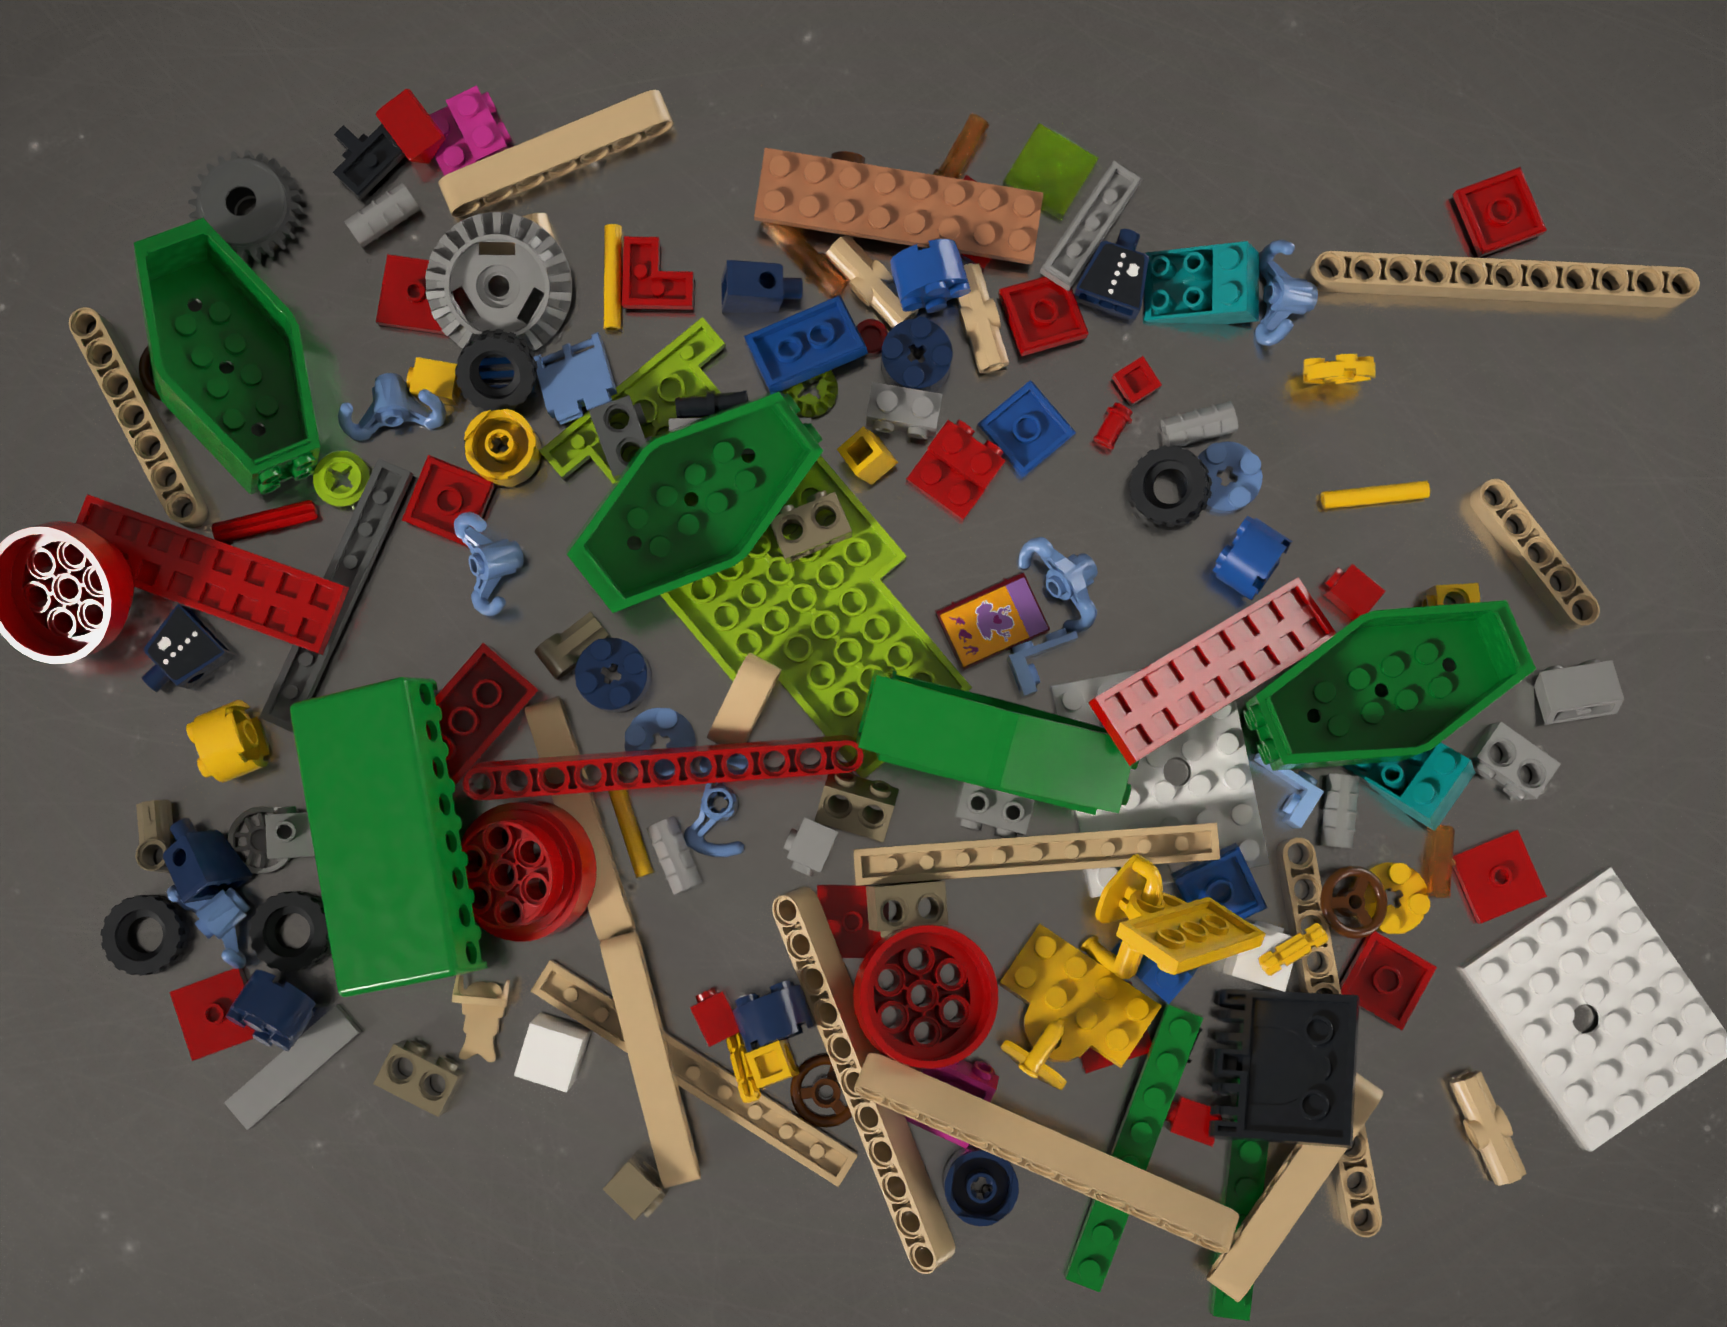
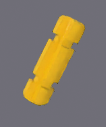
(1293, 949)
(743, 1074)

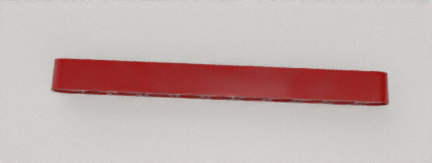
(647, 775)

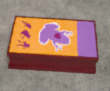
(992, 621)

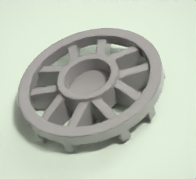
(255, 840)

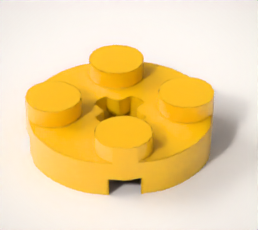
(1346, 369)
(1412, 900)

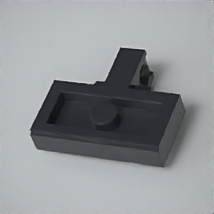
(366, 159)

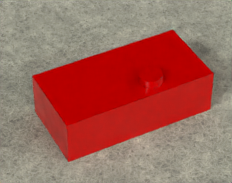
(479, 708)

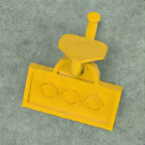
(1163, 926)
(1074, 1003)

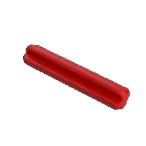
(264, 521)

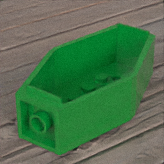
(238, 326)
(732, 507)
(1406, 655)
(993, 744)

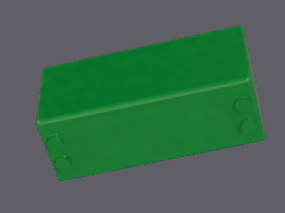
(385, 836)

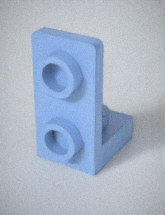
(1026, 675)
(1298, 805)

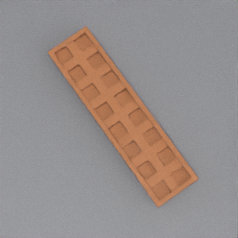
(897, 205)

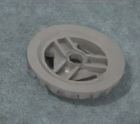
(536, 264)

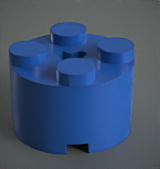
(929, 276)
(1252, 558)

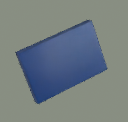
(806, 344)

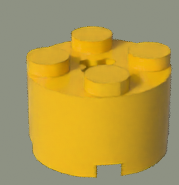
(510, 429)
(228, 742)

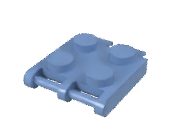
(576, 380)

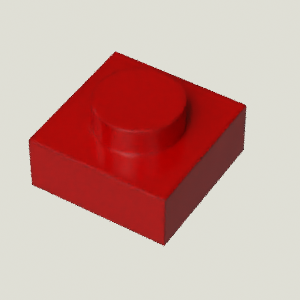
(1136, 381)

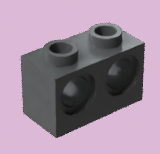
(617, 440)

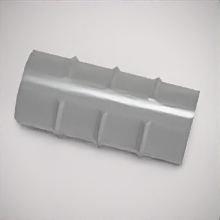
(382, 215)
(1199, 424)
(1340, 810)
(674, 855)

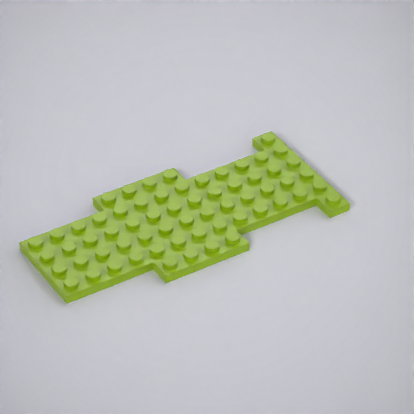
(814, 618)

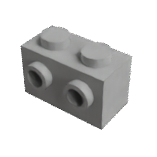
(903, 410)
(1578, 691)
(995, 809)
(288, 834)
(810, 846)

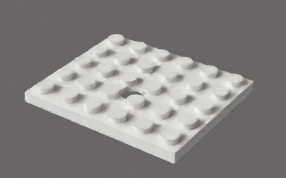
(1216, 792)
(1651, 1018)

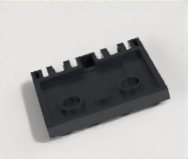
(1291, 1067)

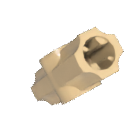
(868, 280)
(982, 323)
(1488, 1128)

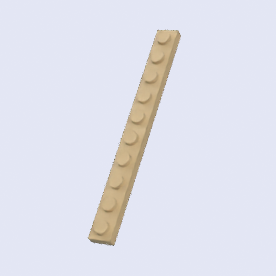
(1035, 854)
(703, 1078)

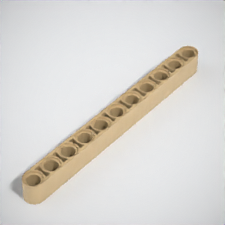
(1518, 275)
(1326, 977)
(880, 1128)
(1047, 1153)

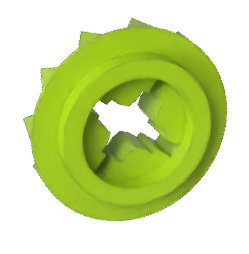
(811, 405)
(326, 483)

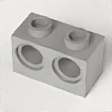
(1516, 753)

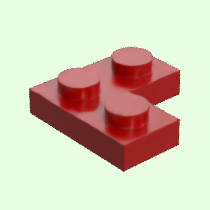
(647, 286)

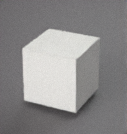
(1246, 964)
(552, 1052)

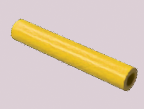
(612, 276)
(1375, 494)
(630, 832)

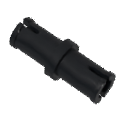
(708, 404)

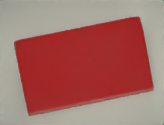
(411, 127)

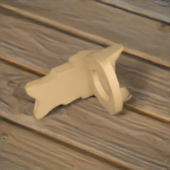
(483, 1007)

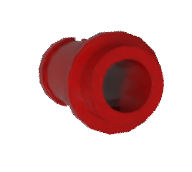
(1113, 425)

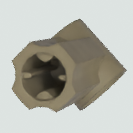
(563, 650)
(154, 832)

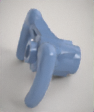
(1282, 295)
(391, 408)
(488, 561)
(1065, 579)
(695, 833)
(219, 918)

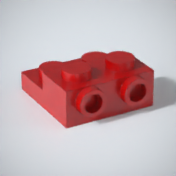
(957, 469)

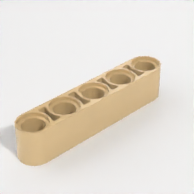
(1550, 561)

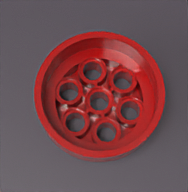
(43, 624)
(564, 865)
(972, 990)

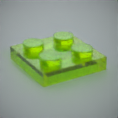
(1051, 167)

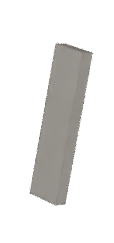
(1091, 225)
(292, 1067)

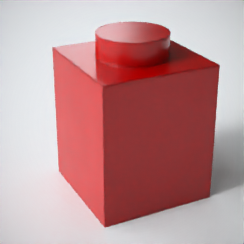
(1352, 591)
(715, 1016)
(1190, 1119)

